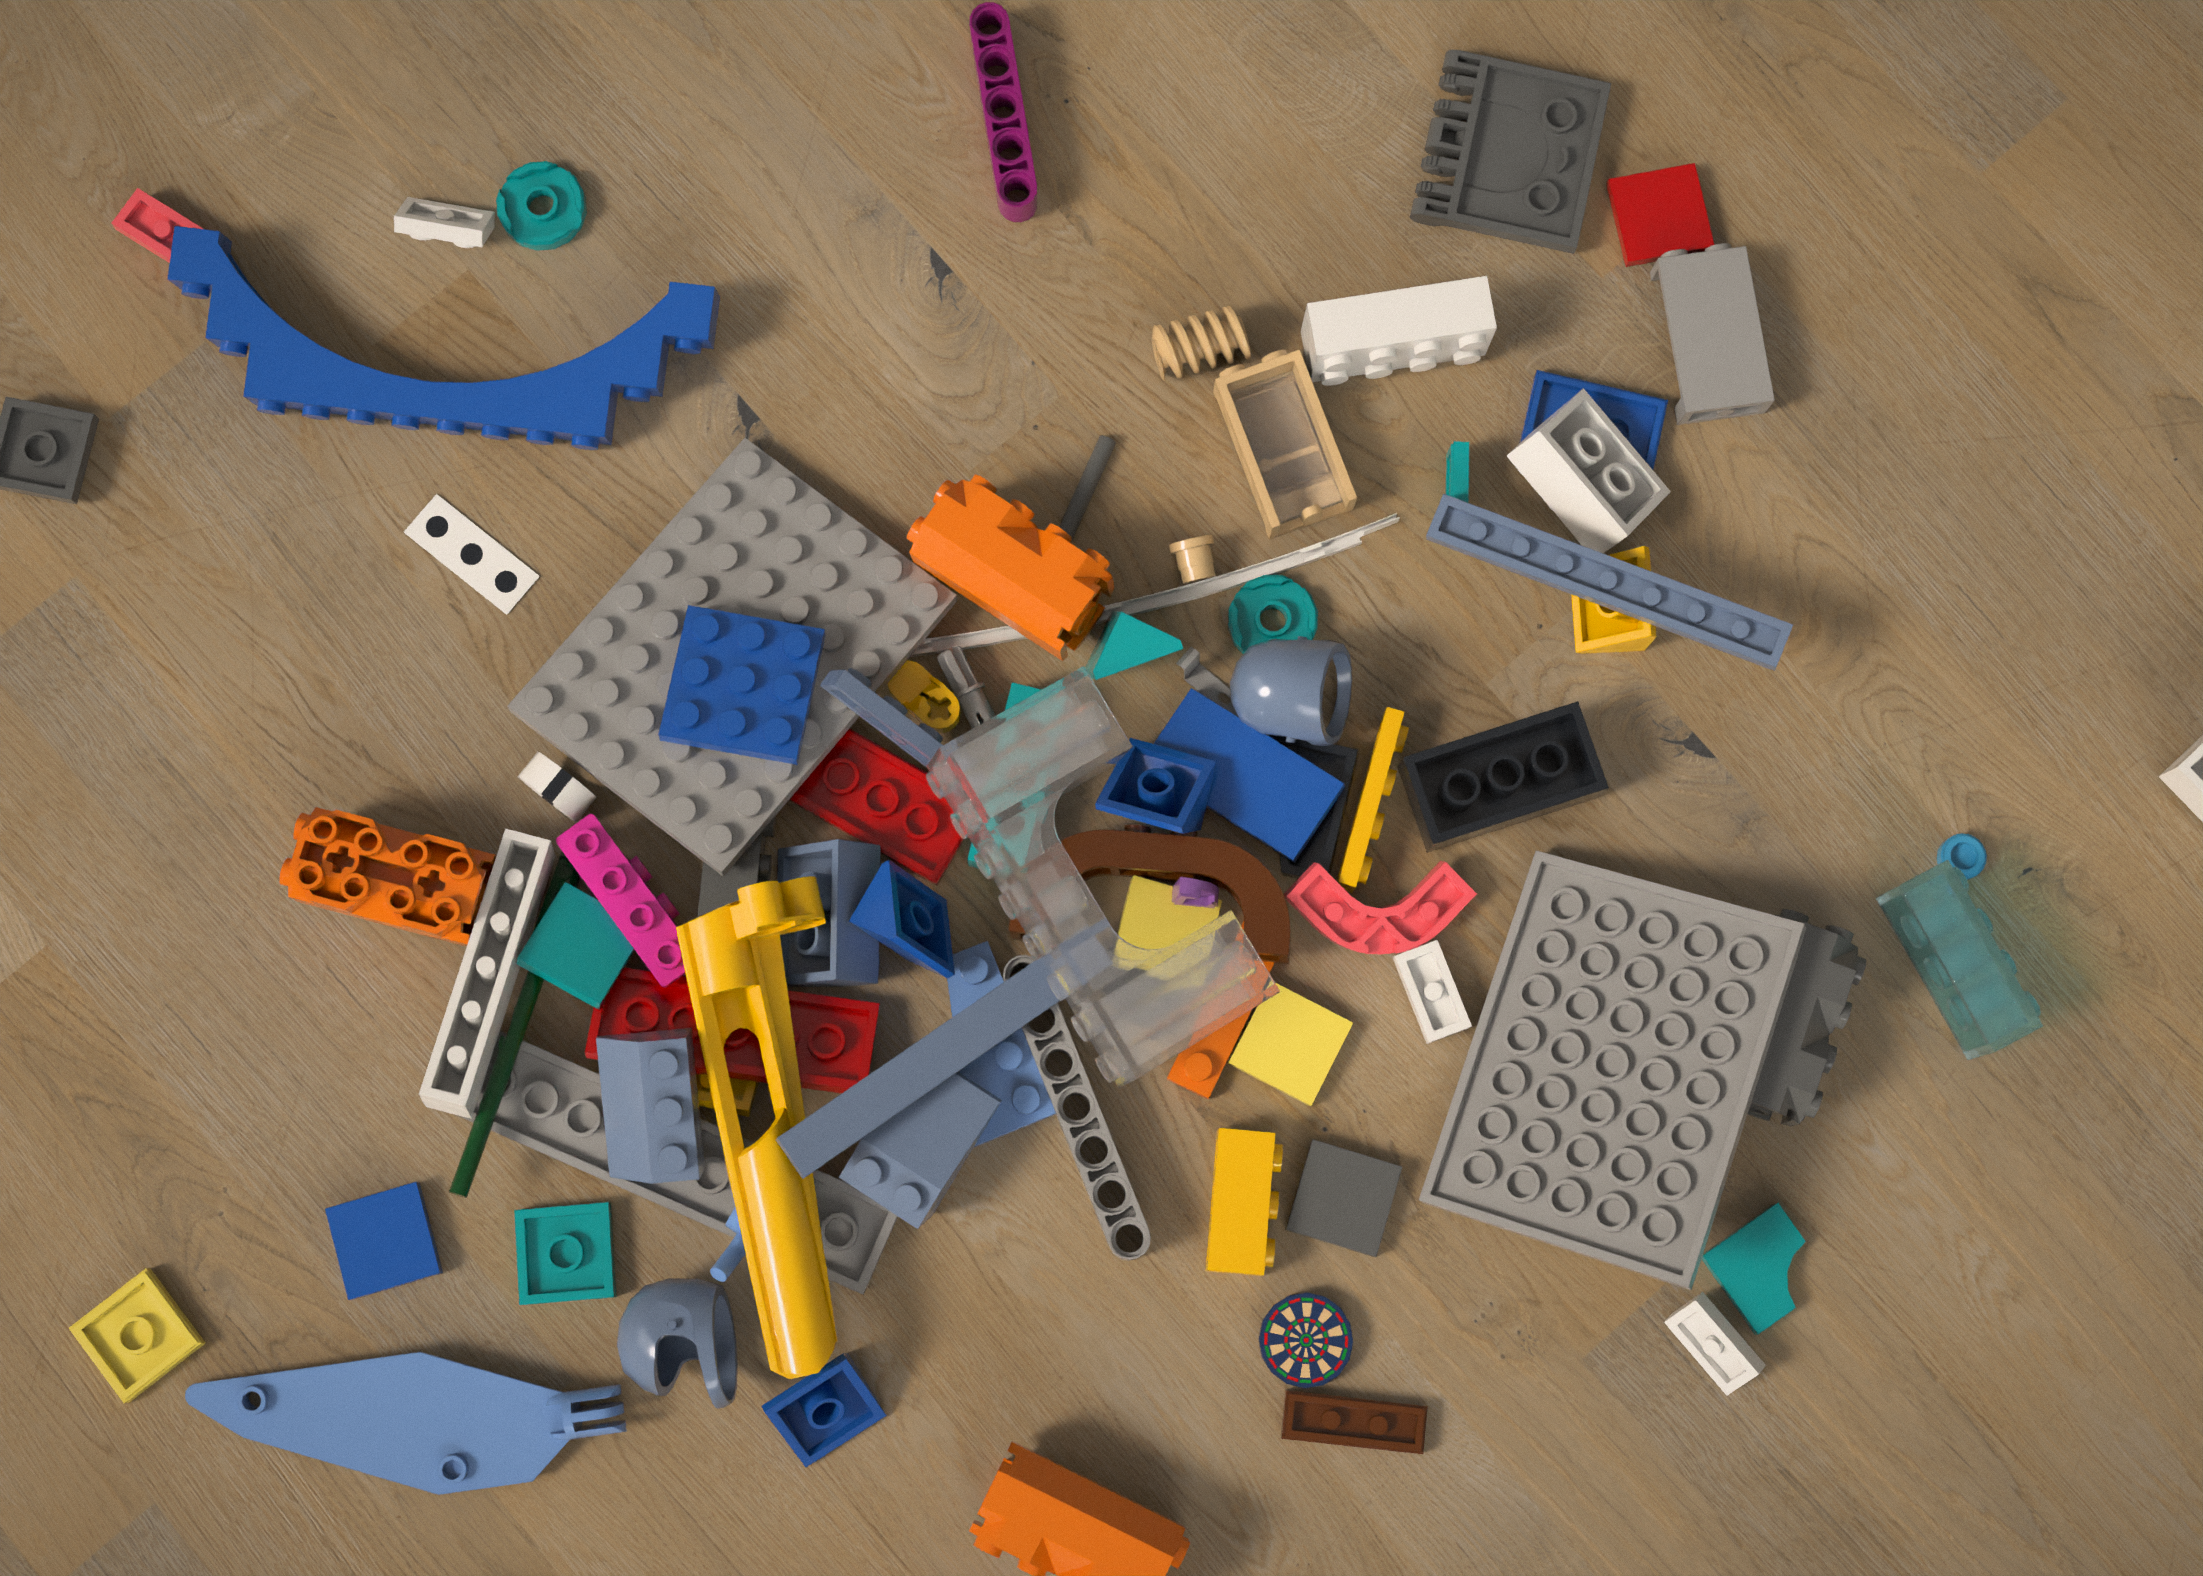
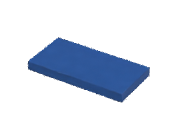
(1256, 778)

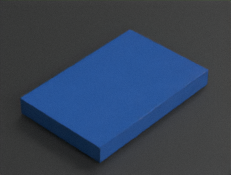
(1634, 414)

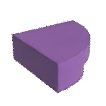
(1195, 893)

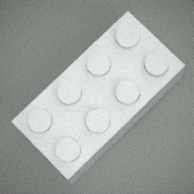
(1398, 330)

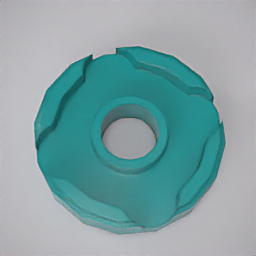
(545, 230)
(1271, 593)

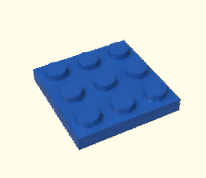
(742, 685)

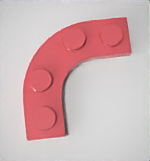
(1385, 928)

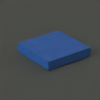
(383, 1241)

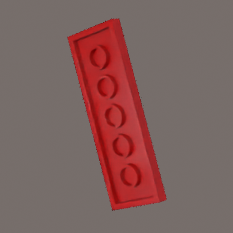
(830, 1033)

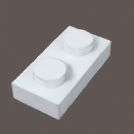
(444, 222)
(1432, 992)
(1715, 1343)

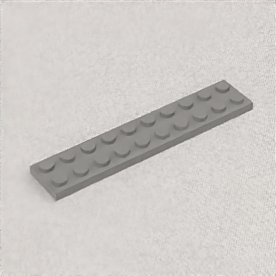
(560, 1113)

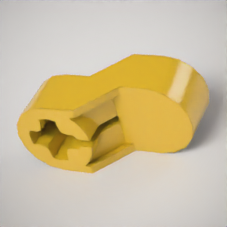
(941, 708)

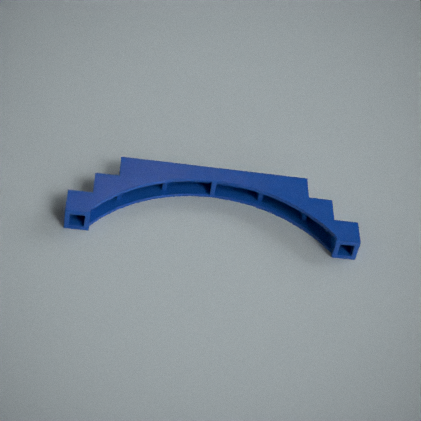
(562, 402)

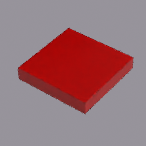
(1659, 213)

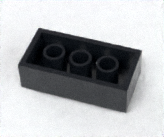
(1502, 776)

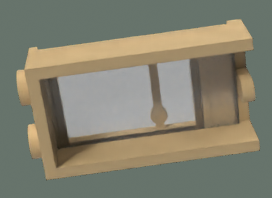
(1284, 442)

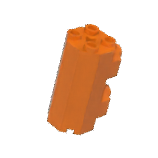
(1011, 566)
(387, 874)
(1072, 1523)

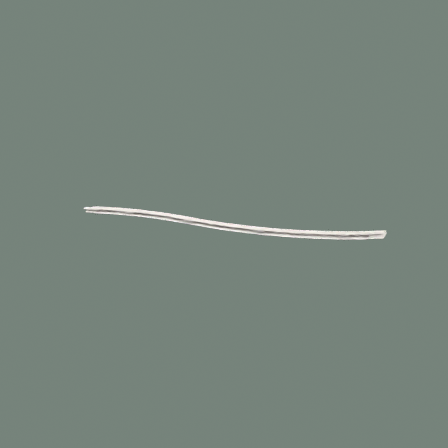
(1175, 595)

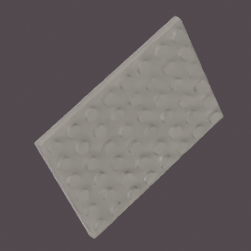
(748, 547)
(1613, 1067)

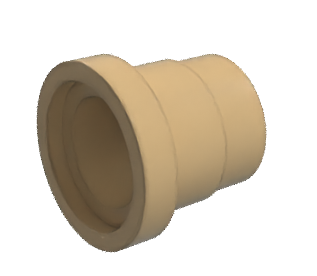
(1194, 558)

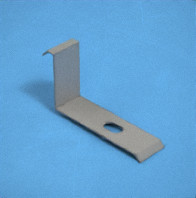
(1204, 680)

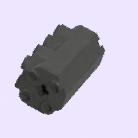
(1808, 1015)

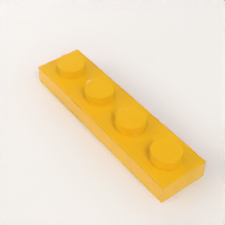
(1377, 782)

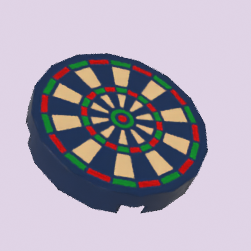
(1305, 1340)

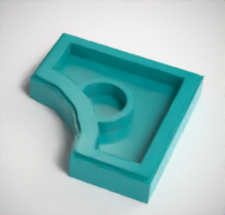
(1754, 1267)

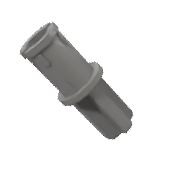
(966, 686)

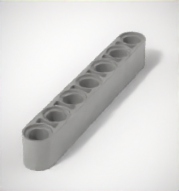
(1078, 1131)

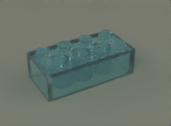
(1960, 961)

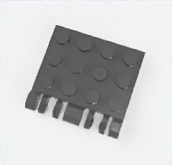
(1520, 153)

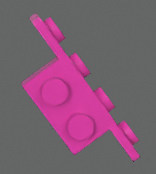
(626, 897)

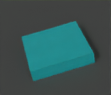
(577, 947)
(565, 1253)

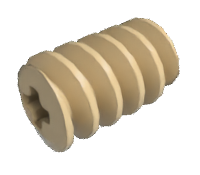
(1199, 341)

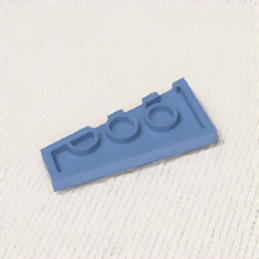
(1009, 1066)

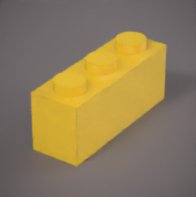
(1243, 1202)

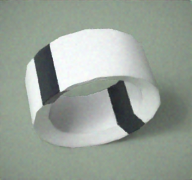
(557, 786)

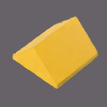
(1606, 630)

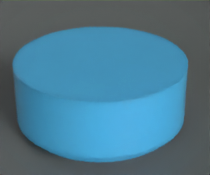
(1964, 853)

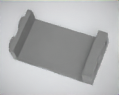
(1714, 333)

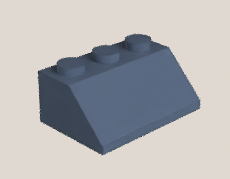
(838, 950)
(651, 1106)

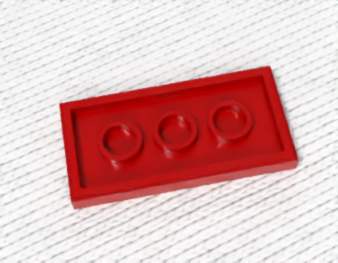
(882, 804)

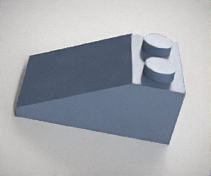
(921, 1149)

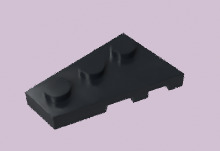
(1341, 764)

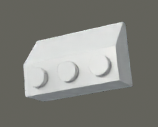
(1589, 474)

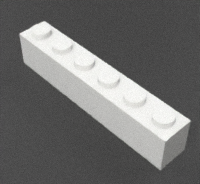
(487, 974)

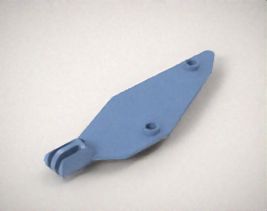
(411, 1419)

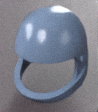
(1281, 689)
(677, 1324)

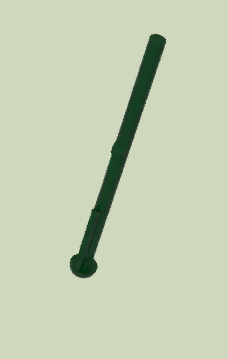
(508, 1050)

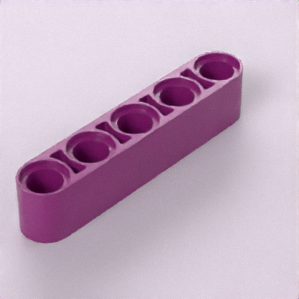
(997, 93)

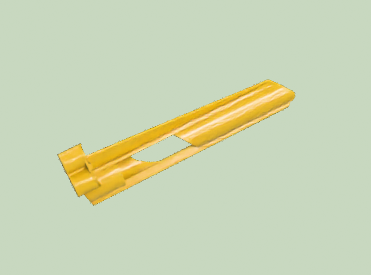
(738, 983)

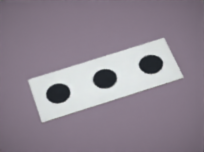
(471, 554)

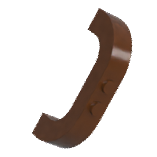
(1186, 855)

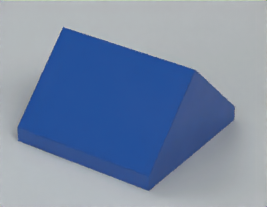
(1159, 787)
(907, 919)
(824, 1409)

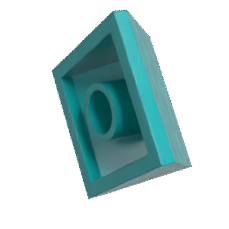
(1126, 644)

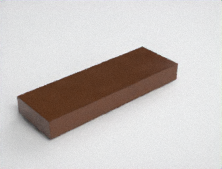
(1354, 1422)

